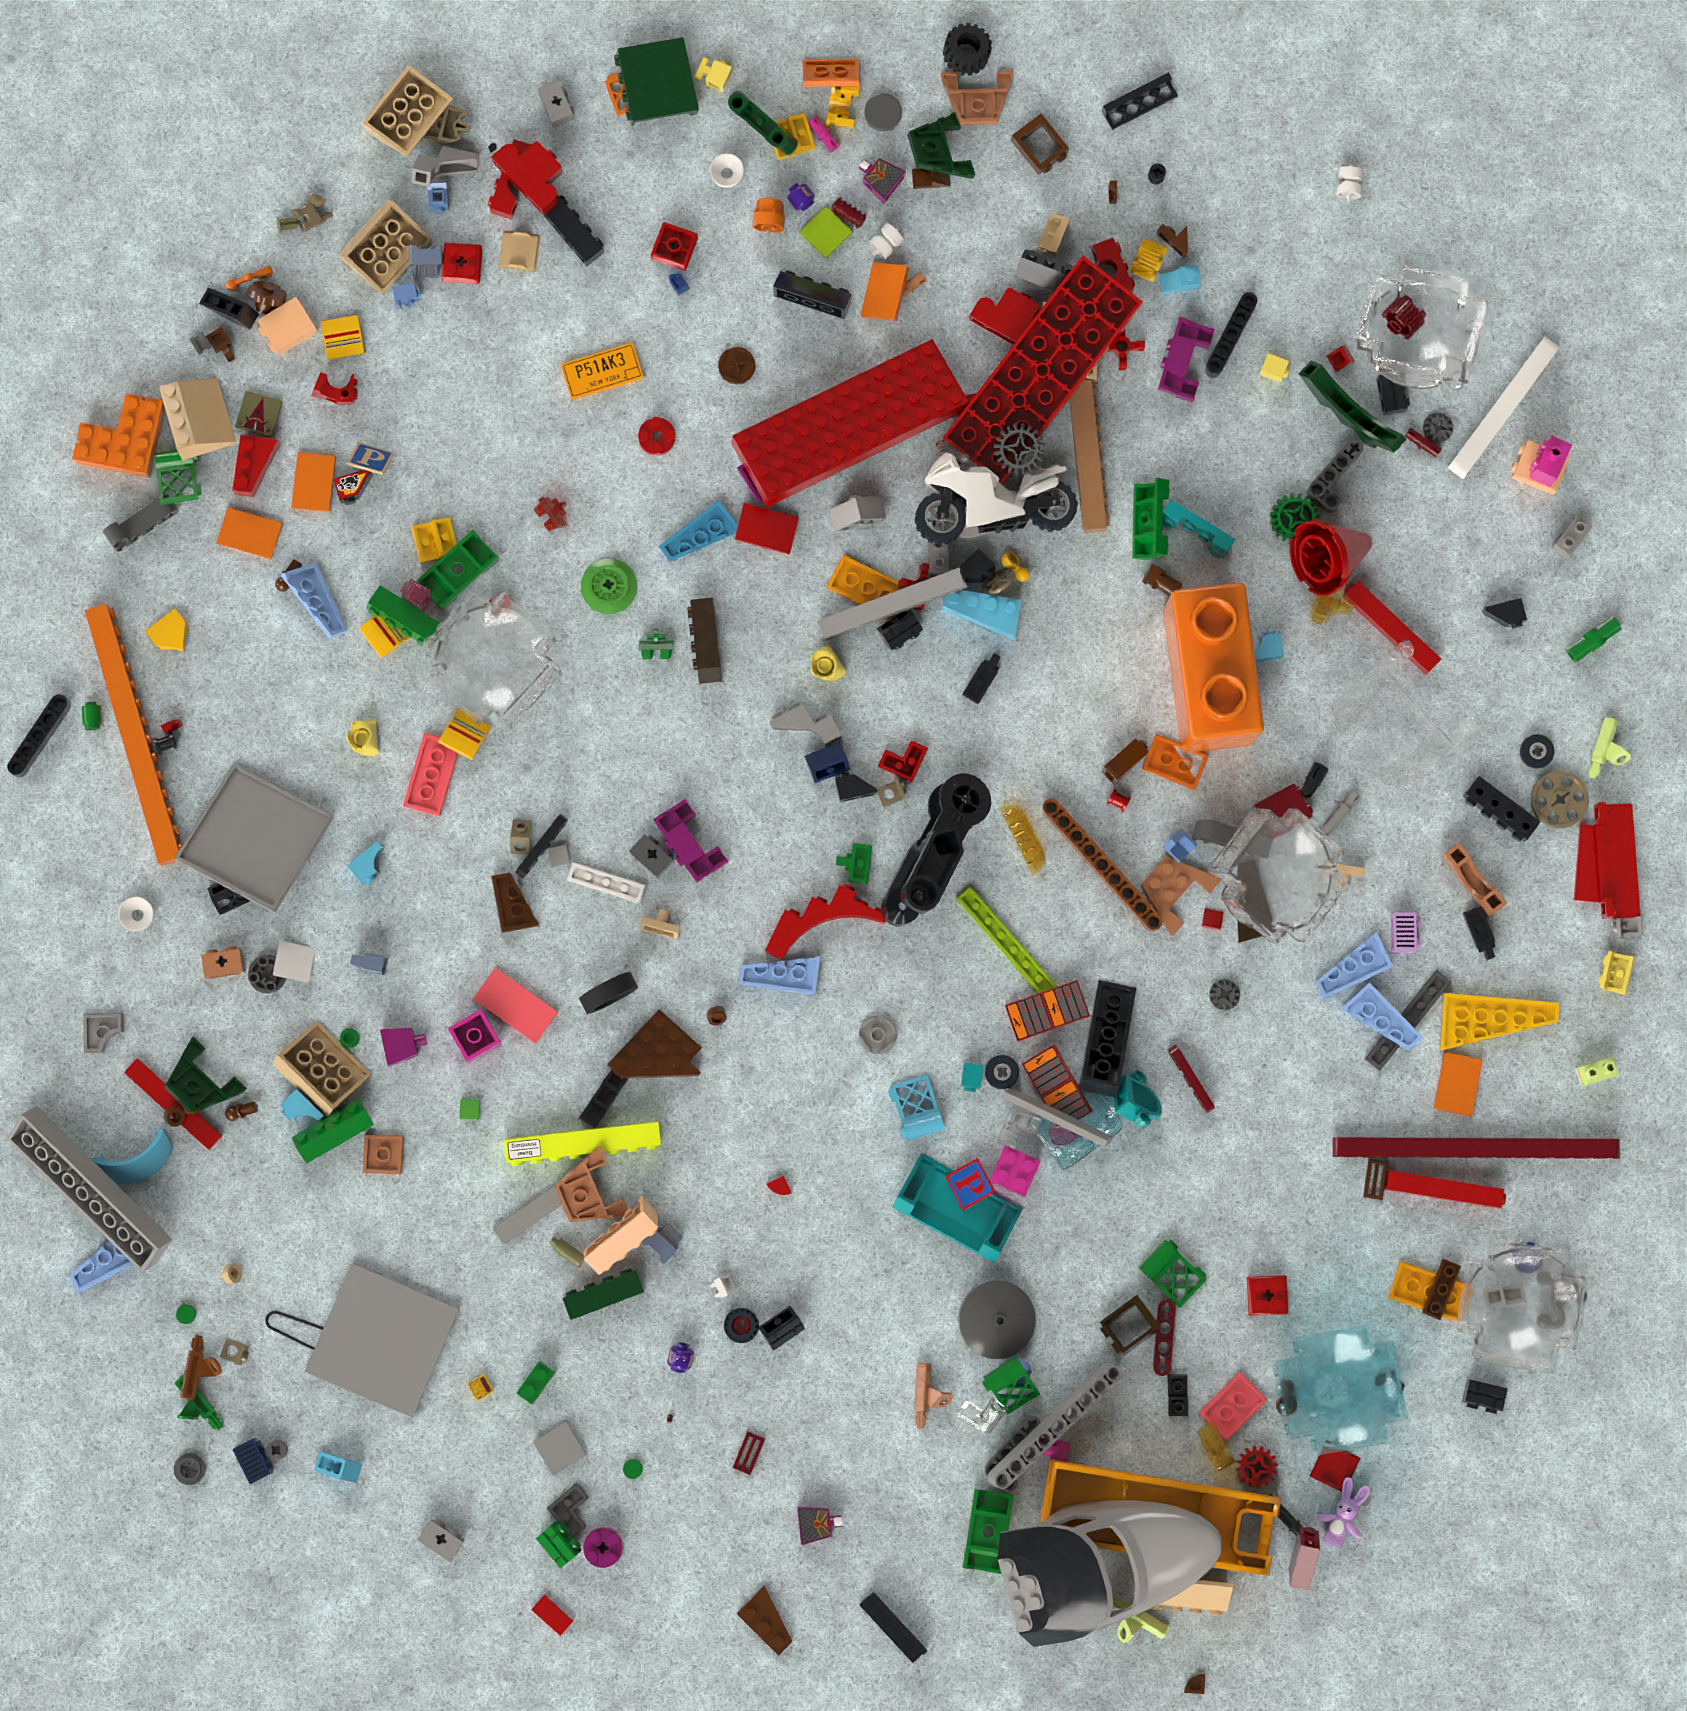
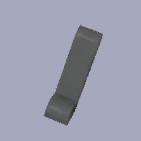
(1336, 471)
(139, 524)
(1213, 832)
(1010, 1444)

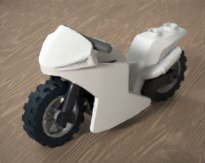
(985, 506)

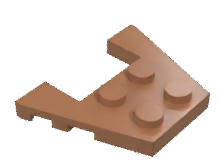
(977, 105)
(1168, 883)
(580, 1193)

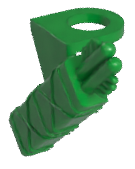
(198, 1407)

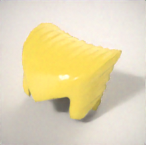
(826, 664)
(364, 737)

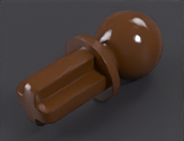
(280, 583)
(232, 1113)

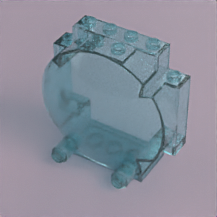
(1340, 1390)

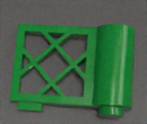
(171, 462)
(1161, 1261)
(1006, 1377)

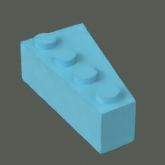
(985, 610)

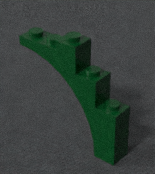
(1349, 413)

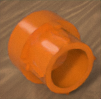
(769, 215)

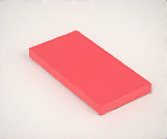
(430, 776)
(515, 1005)

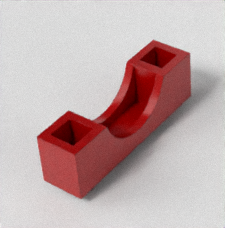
(503, 201)

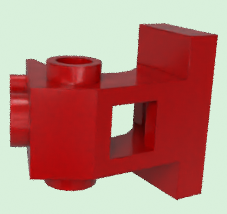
(326, 391)

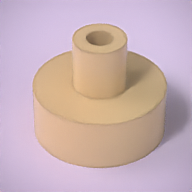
(231, 1273)

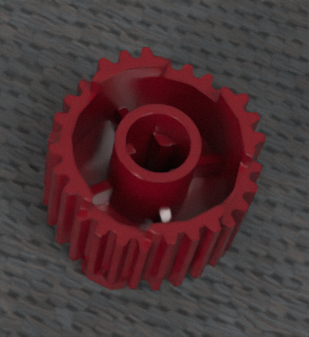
(1404, 317)

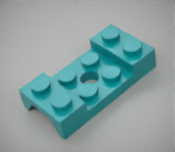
(1220, 541)

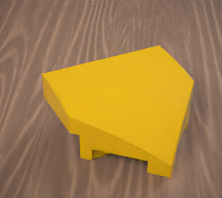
(169, 632)

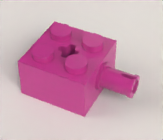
(1550, 461)

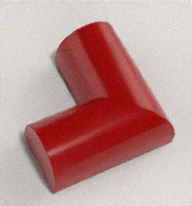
(906, 766)

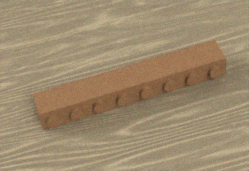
(1088, 459)

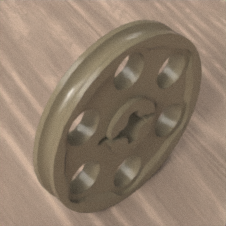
(1550, 798)

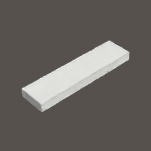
(606, 882)

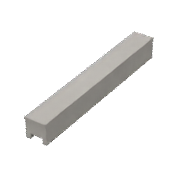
(892, 604)

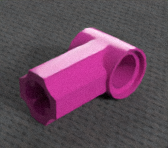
(1058, 1451)

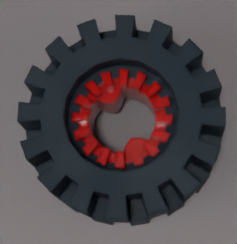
(732, 1320)

